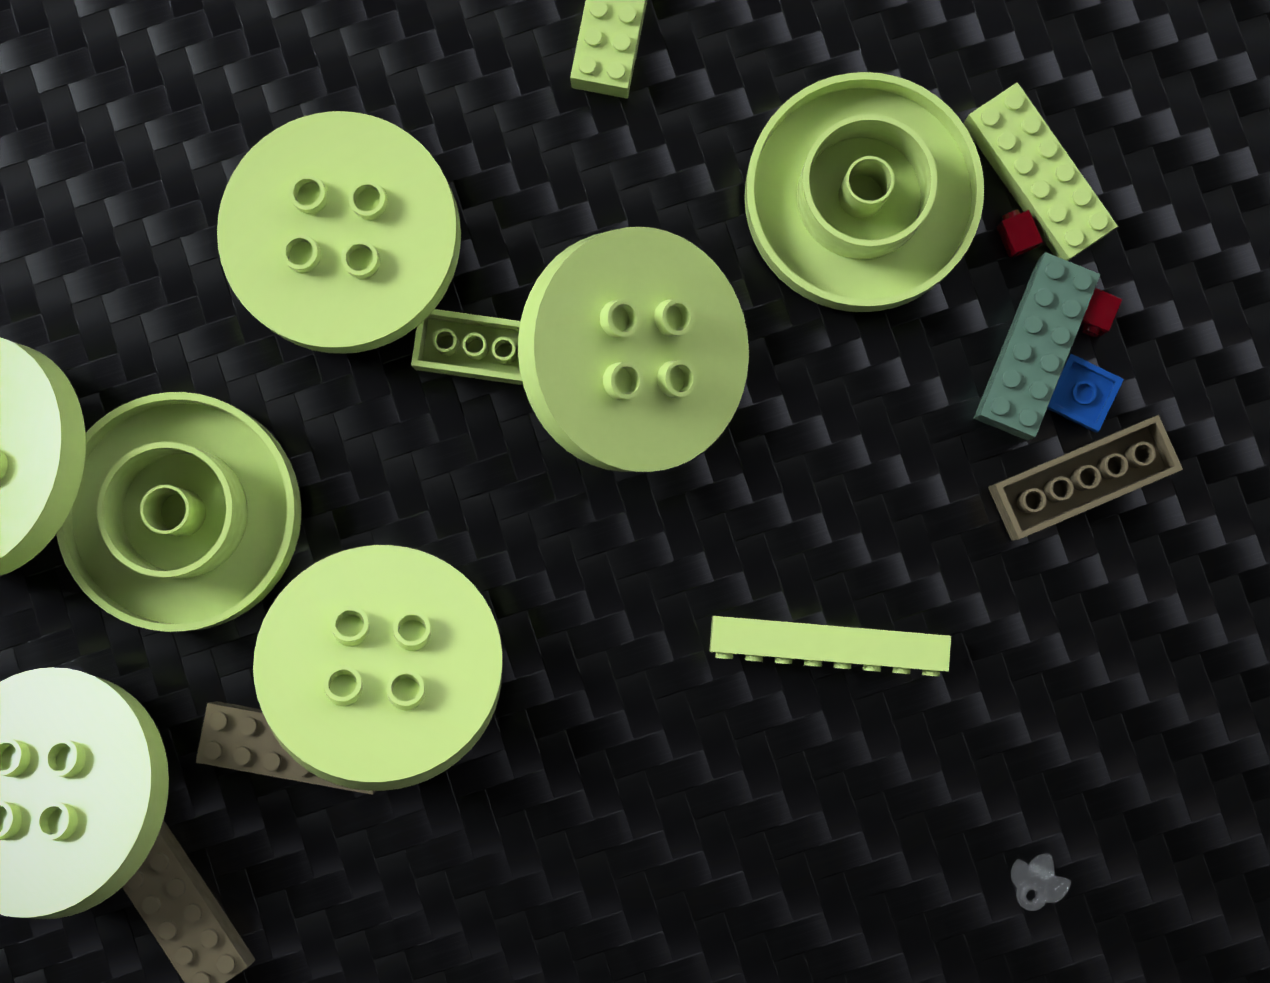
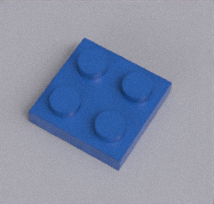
(1084, 393)

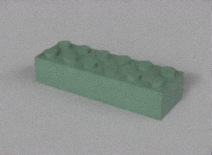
(1037, 346)

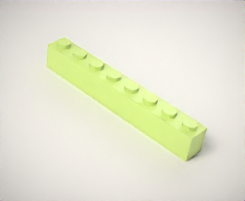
(830, 644)

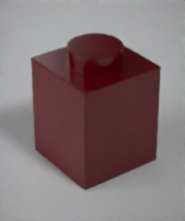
(1018, 233)
(1100, 313)

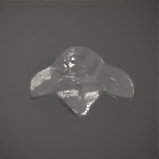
(1040, 878)

